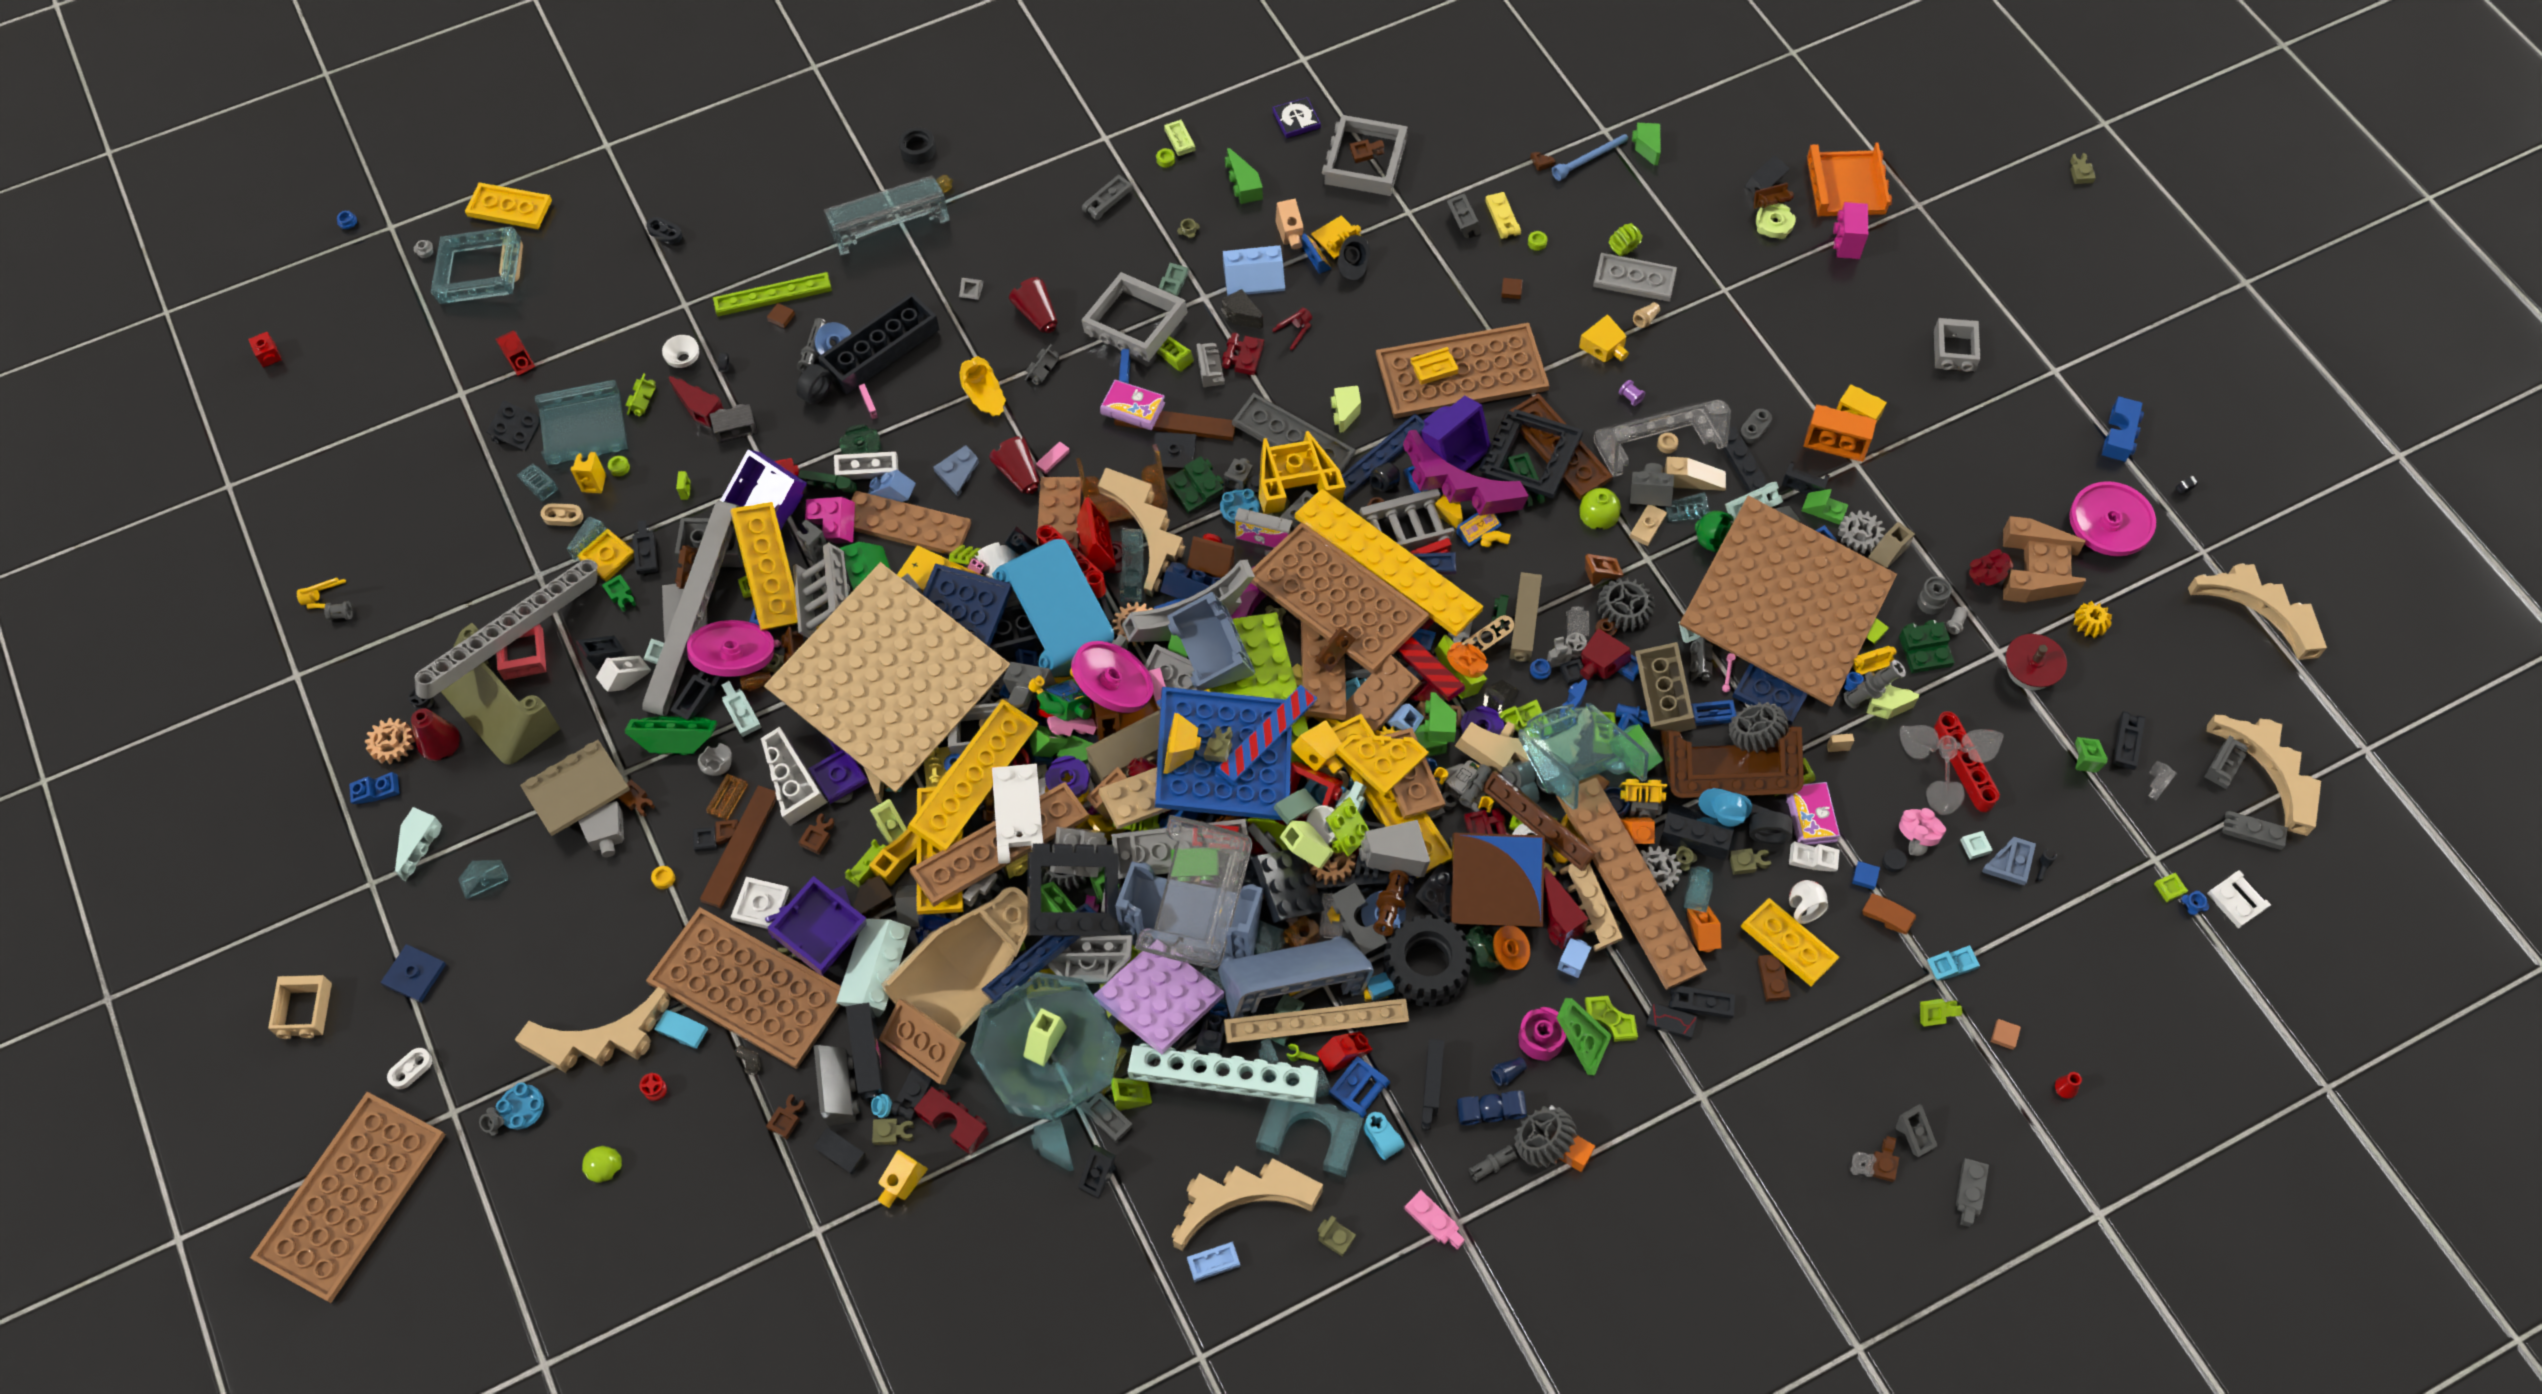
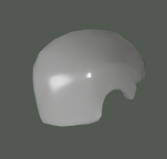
(715, 760)

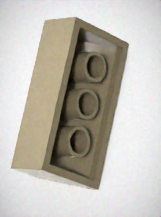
(1665, 688)
(1123, 746)

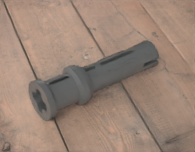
(809, 352)

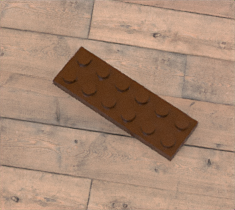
(1584, 470)

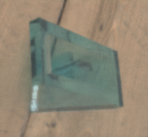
(482, 876)

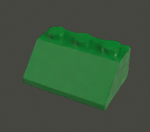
(862, 559)

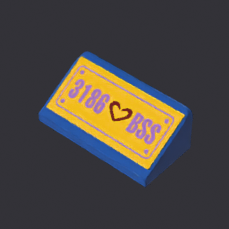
(1315, 254)
(1475, 526)

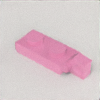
(1434, 1220)

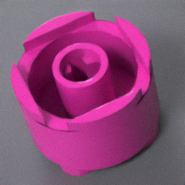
(1537, 1045)

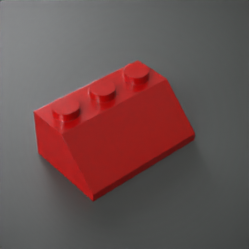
(1095, 536)

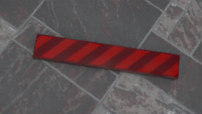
(1430, 669)

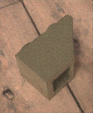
(1892, 545)

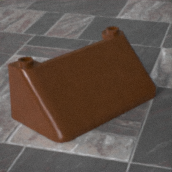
(1729, 768)

